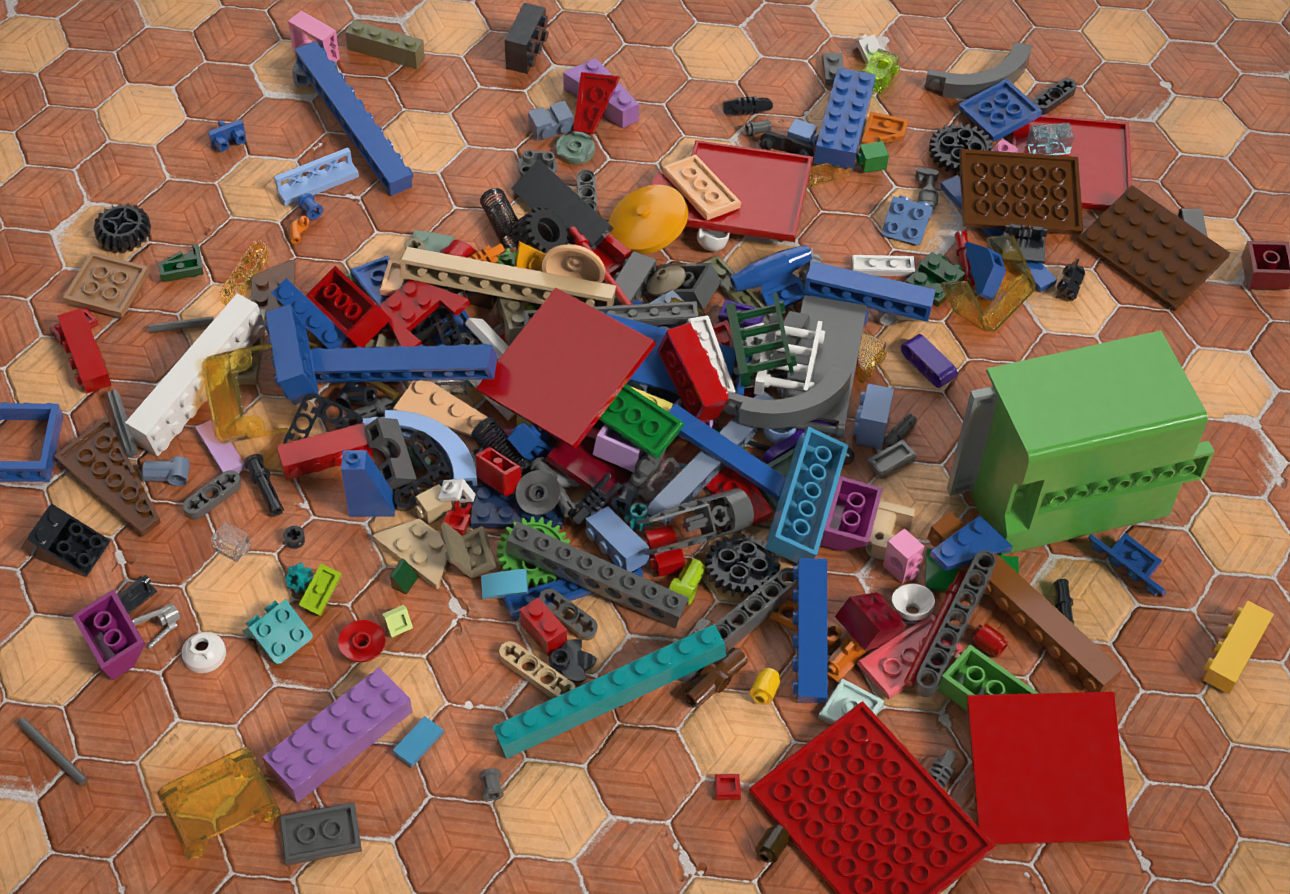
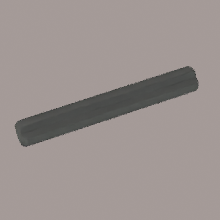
(119, 416)

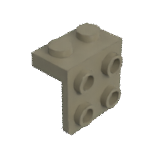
(468, 552)

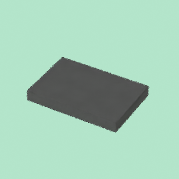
(320, 833)

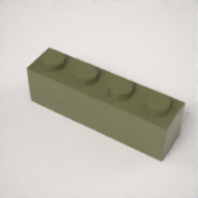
(385, 44)

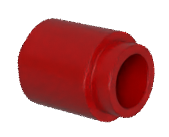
(989, 640)

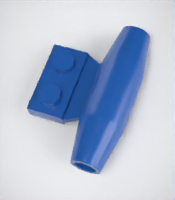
(775, 276)

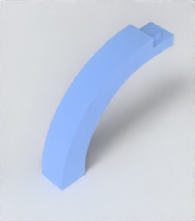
(446, 441)

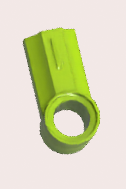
(688, 580)

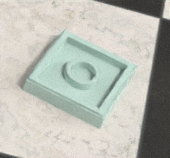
(845, 698)

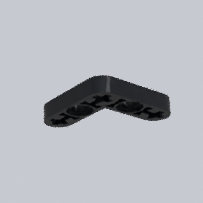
(437, 325)
(320, 412)
(432, 471)

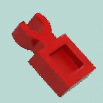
(459, 518)

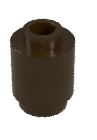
(772, 843)

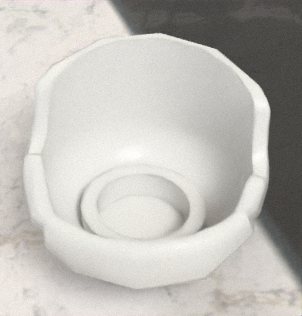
(712, 240)

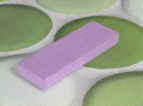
(223, 454)

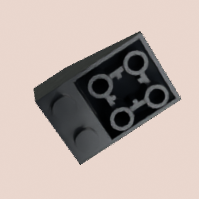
(65, 542)

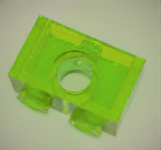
(884, 66)

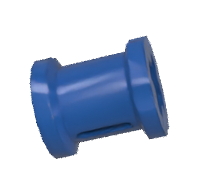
(310, 206)

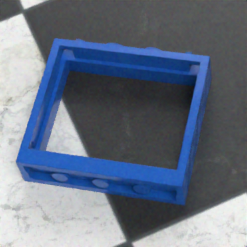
(30, 470)

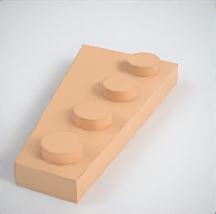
(440, 405)

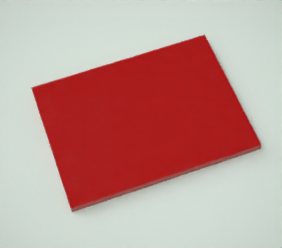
(870, 812)

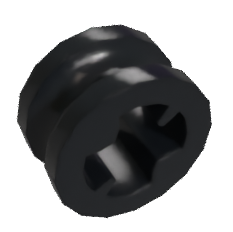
(297, 543)

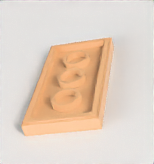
(701, 187)

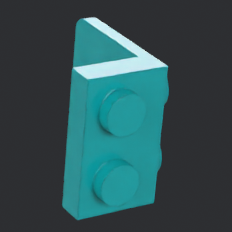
(278, 631)

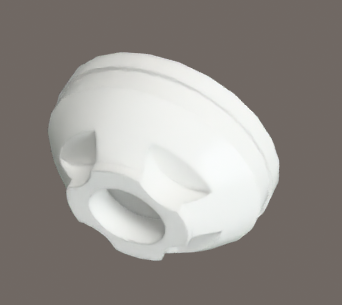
(913, 596)
(205, 660)

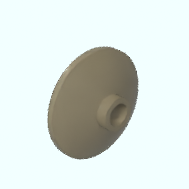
(665, 280)

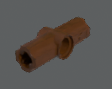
(715, 677)

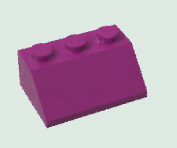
(851, 515)
(110, 634)

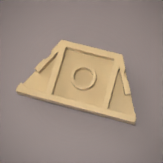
(419, 547)

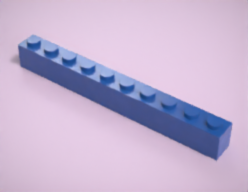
(354, 118)
(404, 363)

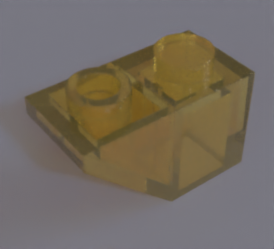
(870, 354)

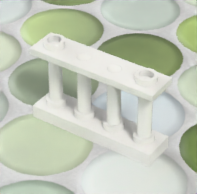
(764, 379)

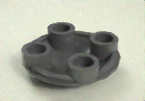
(530, 157)

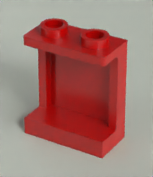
(612, 254)

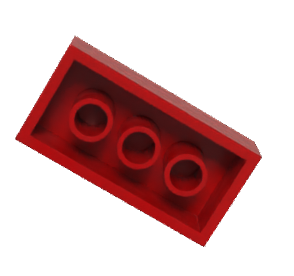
(348, 307)
(692, 372)

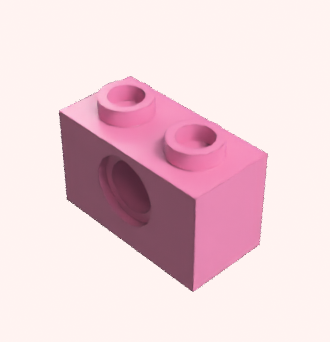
(903, 556)

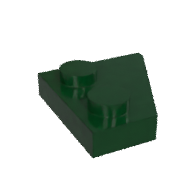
(181, 265)

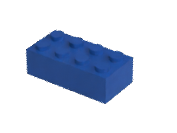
(291, 354)

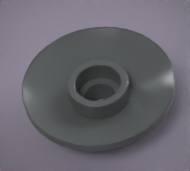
(529, 487)

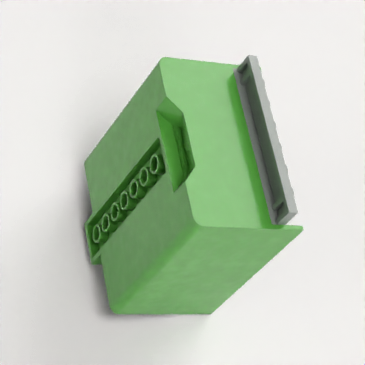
(1081, 441)

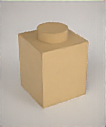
(430, 506)

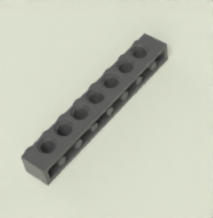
(596, 574)

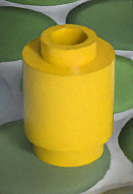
(765, 686)

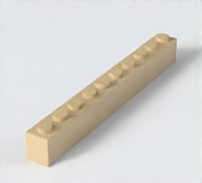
(499, 279)

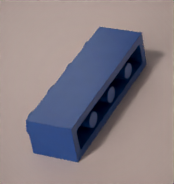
(311, 316)

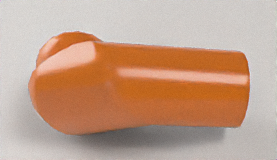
(297, 228)

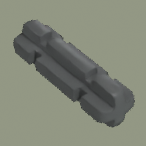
(900, 430)

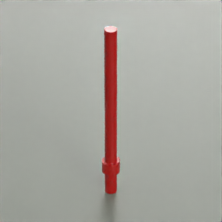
(581, 240)
(950, 595)

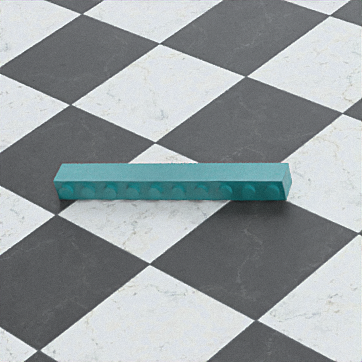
(610, 691)

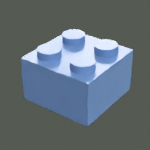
(873, 416)

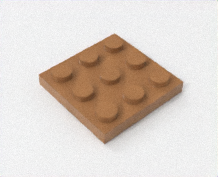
(106, 284)

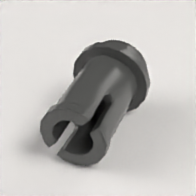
(757, 127)

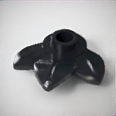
(575, 660)

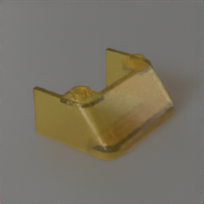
(1013, 291)
(225, 399)

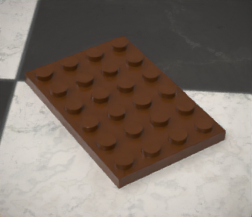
(1020, 190)
(1153, 247)

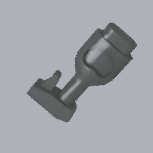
(928, 193)

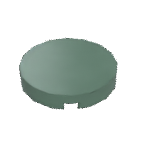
(575, 148)

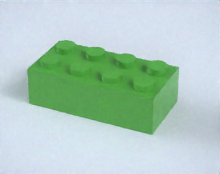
(978, 675)

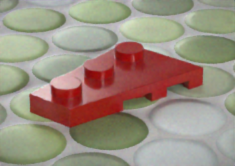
(730, 480)

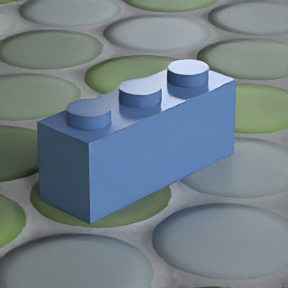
(616, 540)

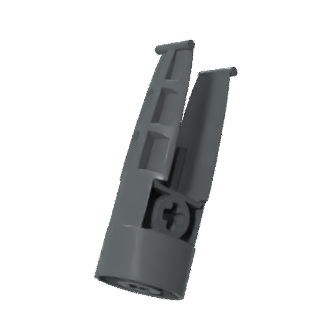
(727, 512)

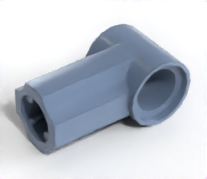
(174, 471)

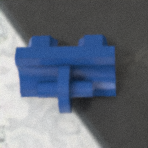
(228, 133)

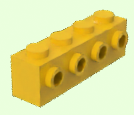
(1237, 647)

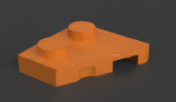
(884, 128)

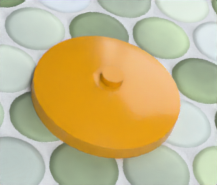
(649, 218)

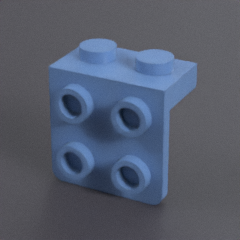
(907, 220)

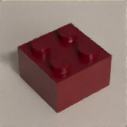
(1267, 265)
(870, 620)

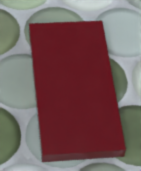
(585, 467)

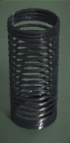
(500, 234)
(483, 437)

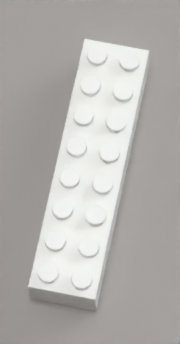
(183, 388)

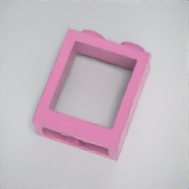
(304, 25)

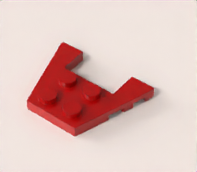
(416, 302)

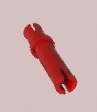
(960, 251)

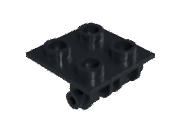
(1029, 241)

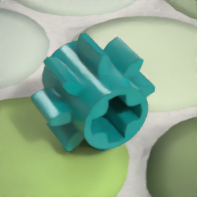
(637, 512)
(299, 577)

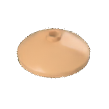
(574, 262)

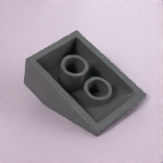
(698, 284)

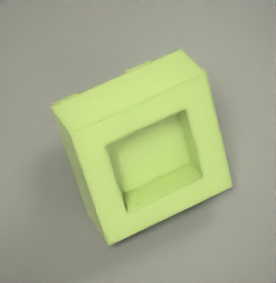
(397, 621)

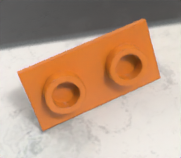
(844, 659)

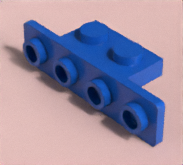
(1134, 558)

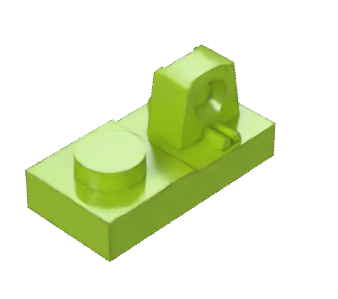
(320, 589)

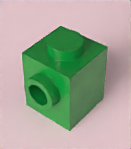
(872, 157)

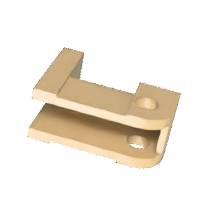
(886, 517)

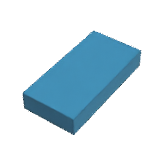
(418, 741)

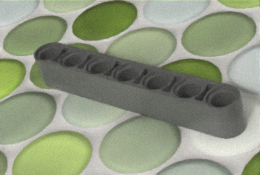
(752, 619)
(951, 632)

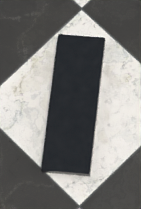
(545, 189)

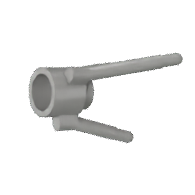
(165, 616)

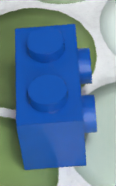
(531, 441)

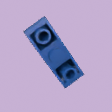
(986, 269)

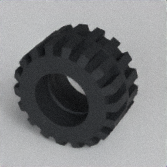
(540, 230)

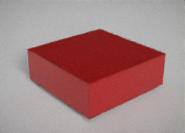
(727, 787)

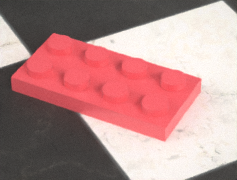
(892, 661)

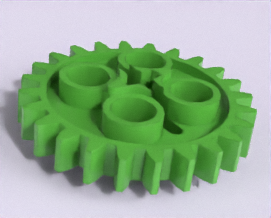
(511, 562)

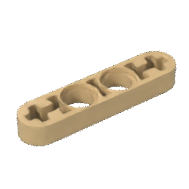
(540, 670)

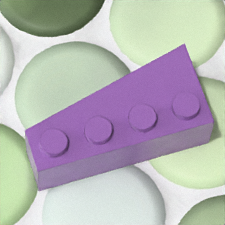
(622, 107)

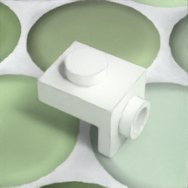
(867, 46)
(456, 491)

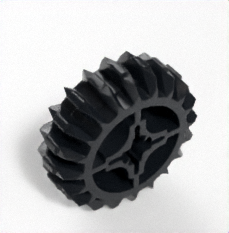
(122, 227)

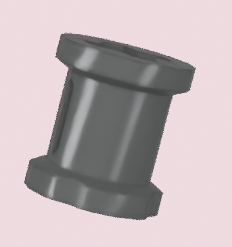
(491, 784)

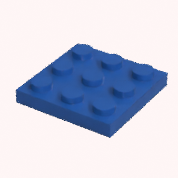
(1000, 110)

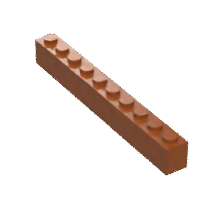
(1039, 617)

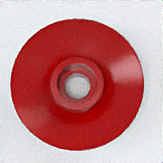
(361, 632)

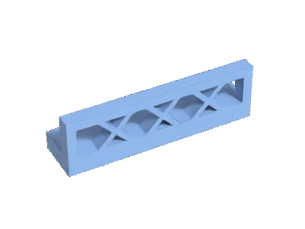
(316, 180)

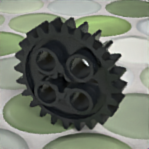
(947, 143)
(740, 564)

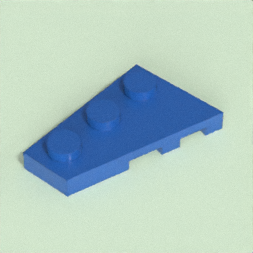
(967, 542)

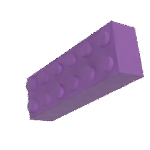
(337, 735)

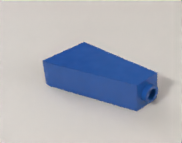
(365, 486)

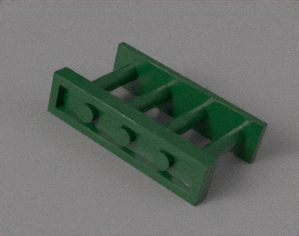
(744, 351)

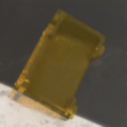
(217, 800)

